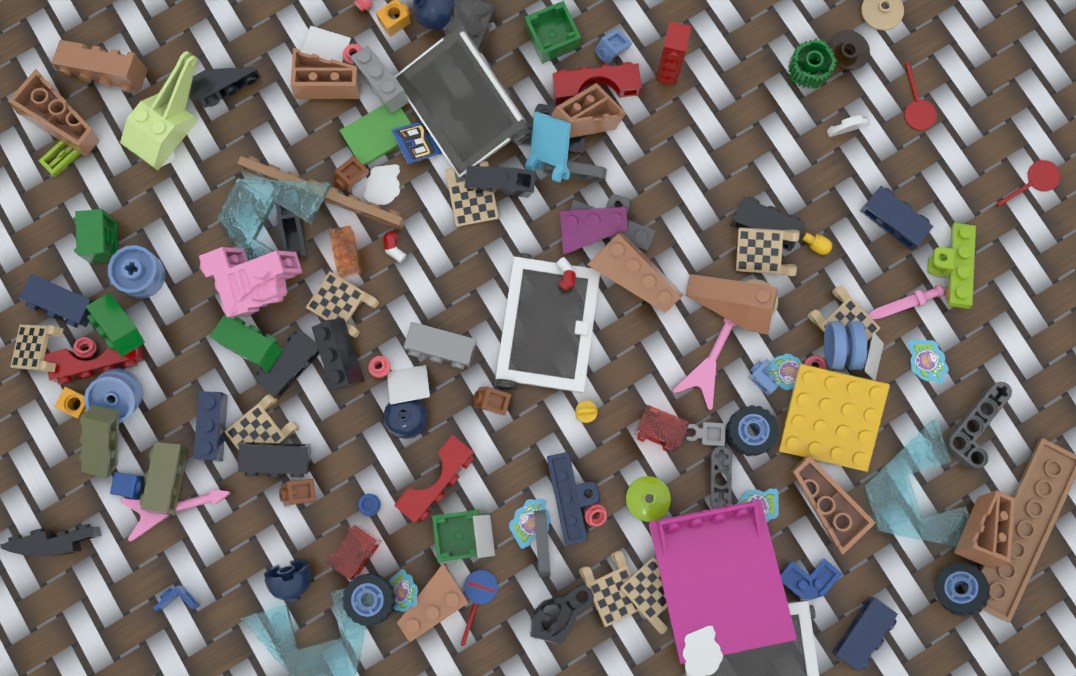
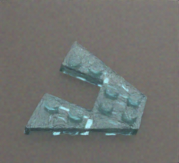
(253, 201)
(893, 498)
(329, 658)

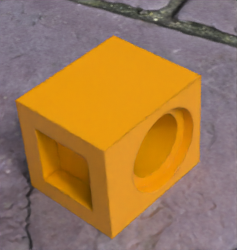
(390, 25)
(66, 402)

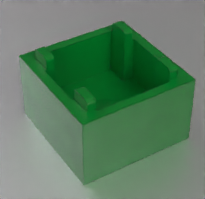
(552, 32)
(95, 236)
(455, 535)

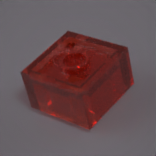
(661, 428)
(354, 552)

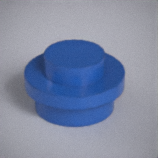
(369, 504)

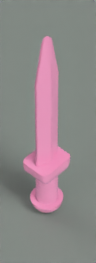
(918, 298)

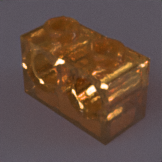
(345, 251)

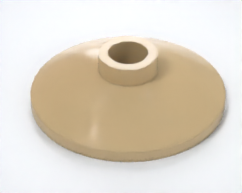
(881, 18)

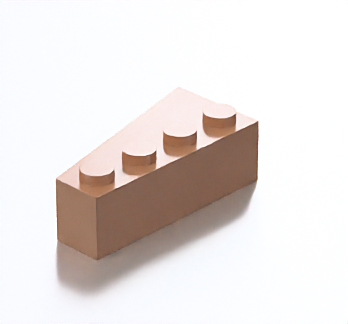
(99, 65)
(45, 108)
(635, 272)
(833, 506)

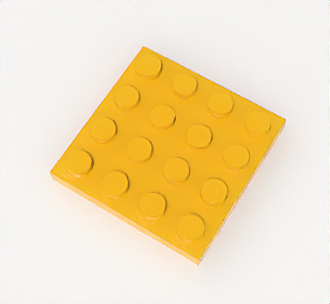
(833, 417)

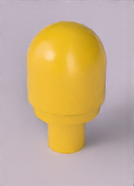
(818, 243)

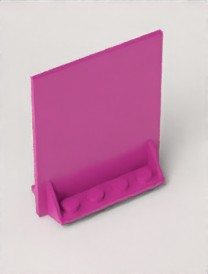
(723, 575)

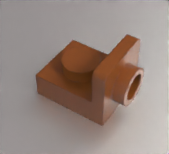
(349, 174)
(491, 400)
(297, 492)

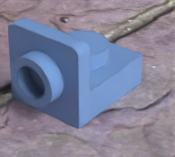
(612, 46)
(764, 382)

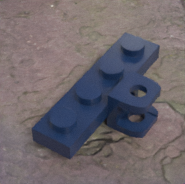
(570, 497)

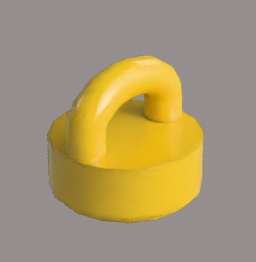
(586, 411)

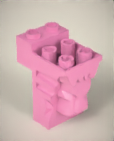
(251, 283)

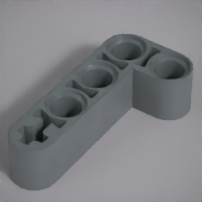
(980, 422)

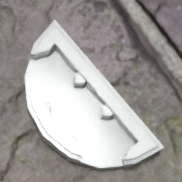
(848, 125)

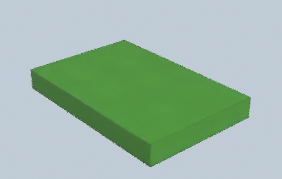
(372, 134)

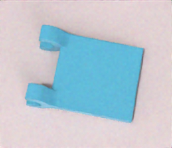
(550, 145)

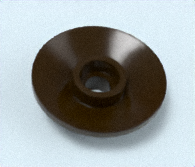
(854, 45)

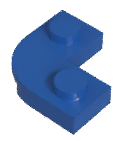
(811, 585)

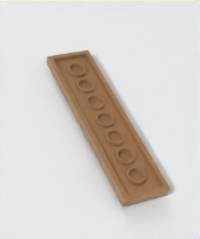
(1036, 509)

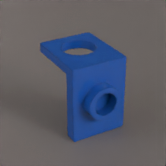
(127, 485)
(169, 595)

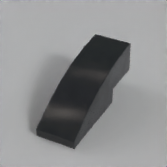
(291, 231)

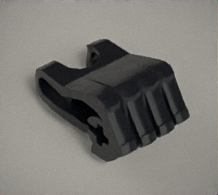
(568, 613)

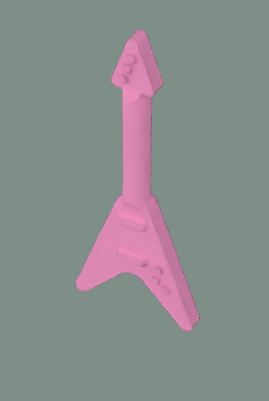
(704, 374)
(149, 520)

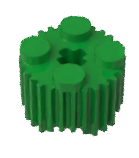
(806, 73)

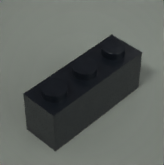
(755, 215)
(337, 354)
(291, 363)
(274, 459)

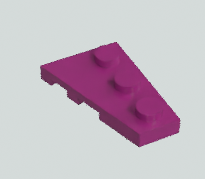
(590, 225)

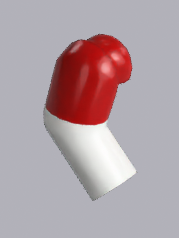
(391, 248)
(569, 274)

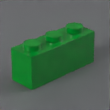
(114, 325)
(247, 342)

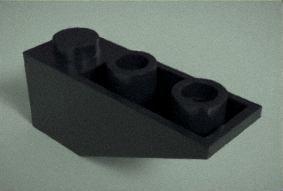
(217, 84)
(501, 180)

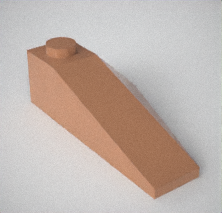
(738, 301)

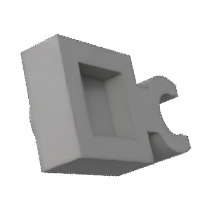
(710, 434)

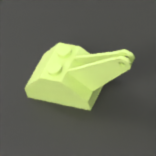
(161, 120)

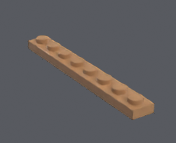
(350, 203)

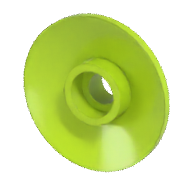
(636, 499)

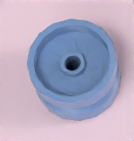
(136, 272)
(847, 346)
(117, 391)

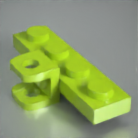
(957, 264)

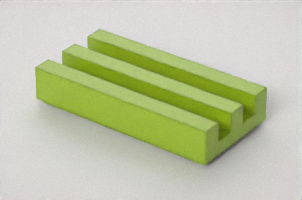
(53, 168)

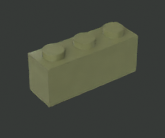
(99, 441)
(163, 478)

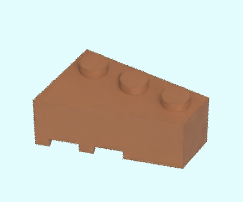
(322, 78)
(590, 112)
(989, 531)
(435, 603)

